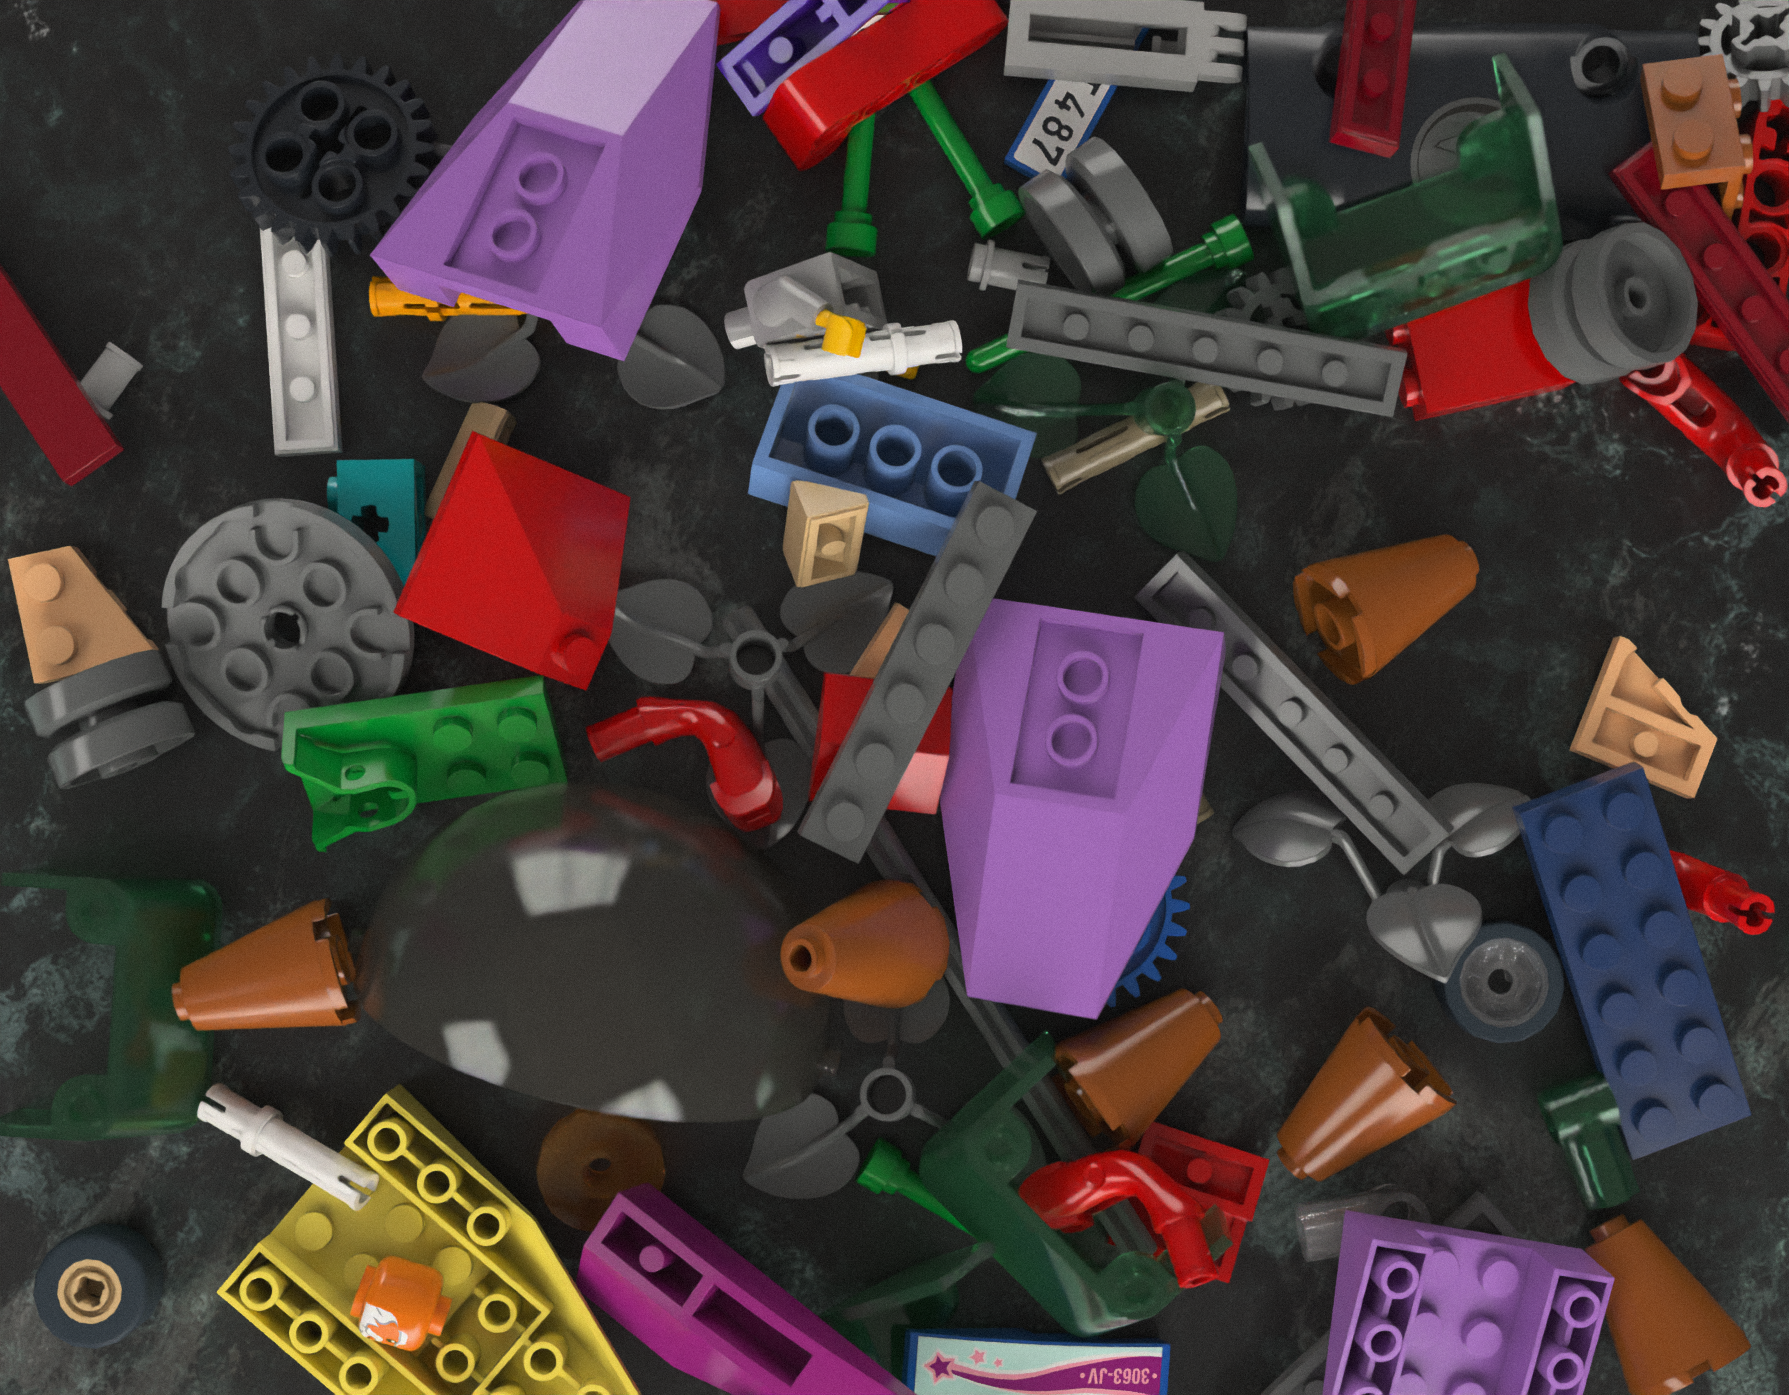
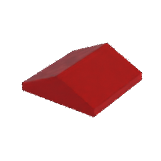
(925, 774)

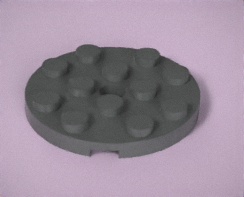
(292, 562)

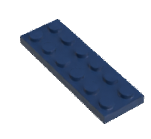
(1632, 958)

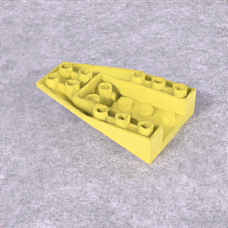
(514, 1306)

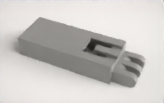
(1097, 41)

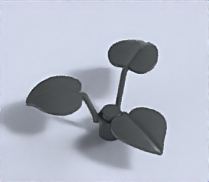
(491, 361)
(667, 620)
(1412, 921)
(806, 1147)

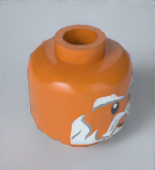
(401, 1303)

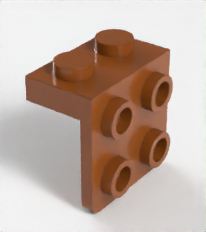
(1696, 128)

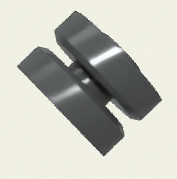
(1096, 219)
(1614, 304)
(109, 719)

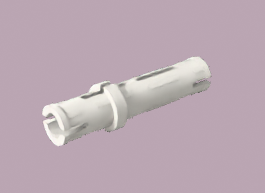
(884, 350)
(267, 1134)

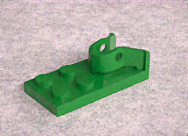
(420, 751)

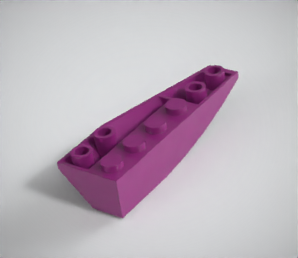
(713, 1308)

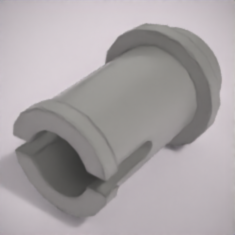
(1004, 267)
(109, 377)

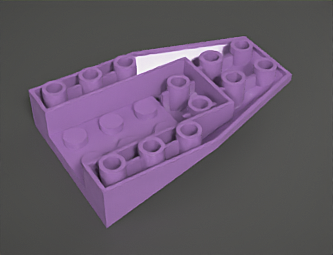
(572, 175)
(1071, 794)
(1460, 1312)

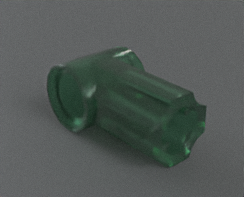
(1584, 1123)

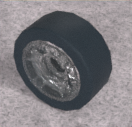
(1511, 1013)

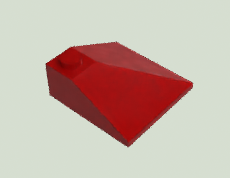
(521, 562)

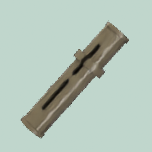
(1122, 442)

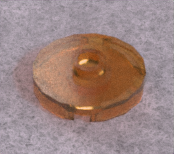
(573, 1188)

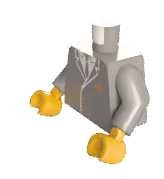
(812, 301)

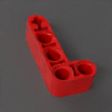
(872, 69)
(1757, 222)

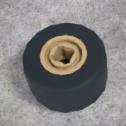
(119, 1270)

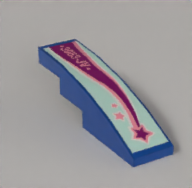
(1031, 1364)

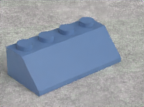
(892, 445)

